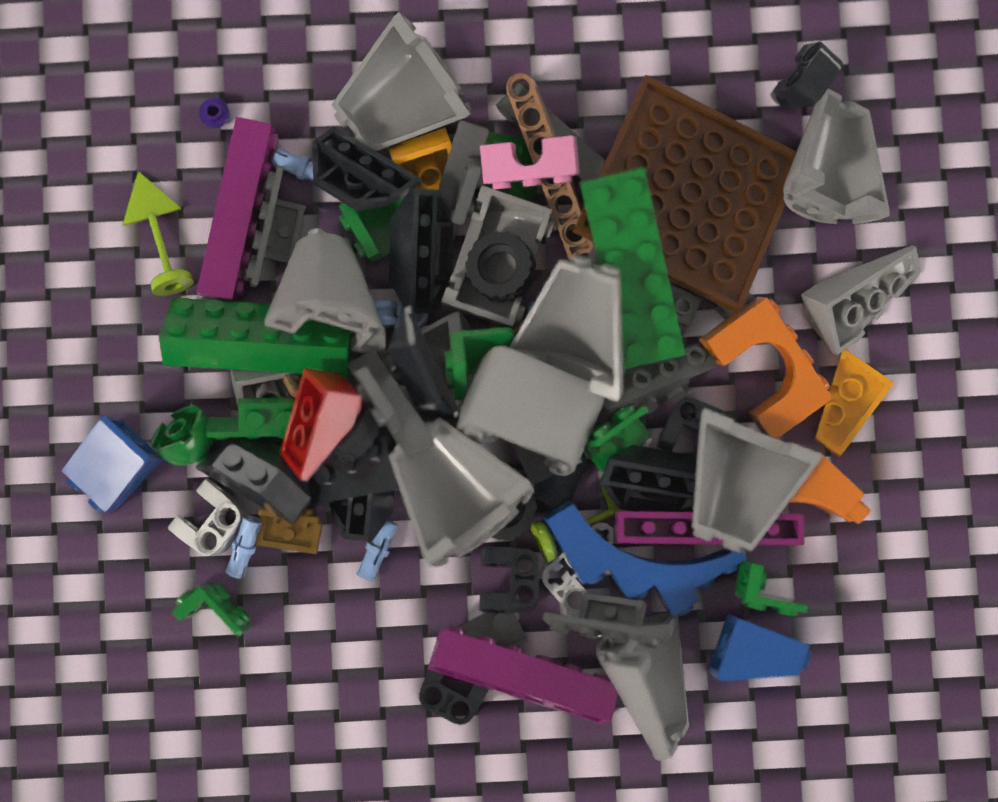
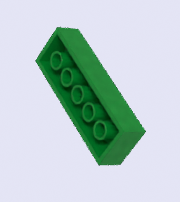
(629, 239)
(236, 338)

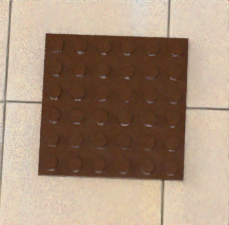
(709, 188)

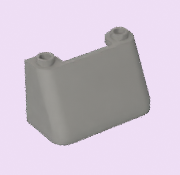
(496, 213)
(530, 407)

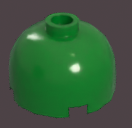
(184, 438)

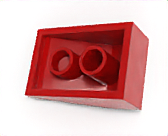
(319, 420)

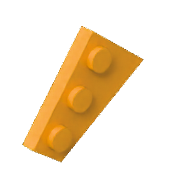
(855, 395)

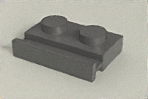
(500, 627)

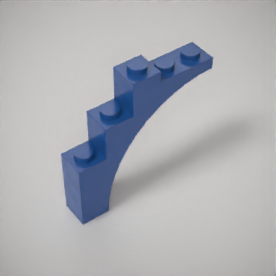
(634, 575)

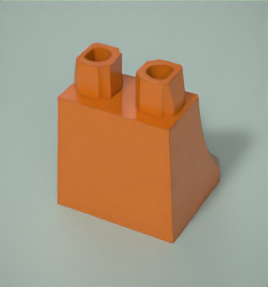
(832, 493)

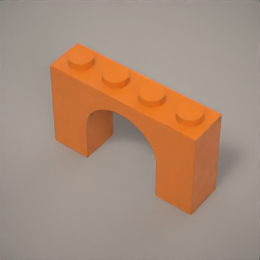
(802, 388)

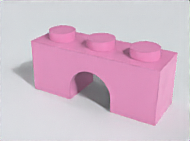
(557, 161)

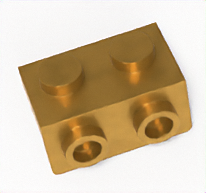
(300, 537)

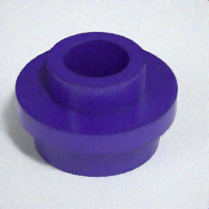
(218, 120)

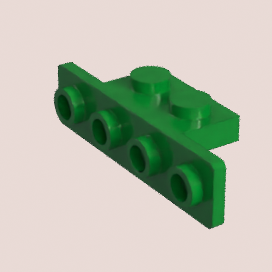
(255, 419)

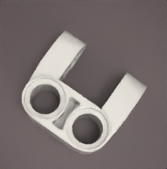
(214, 524)

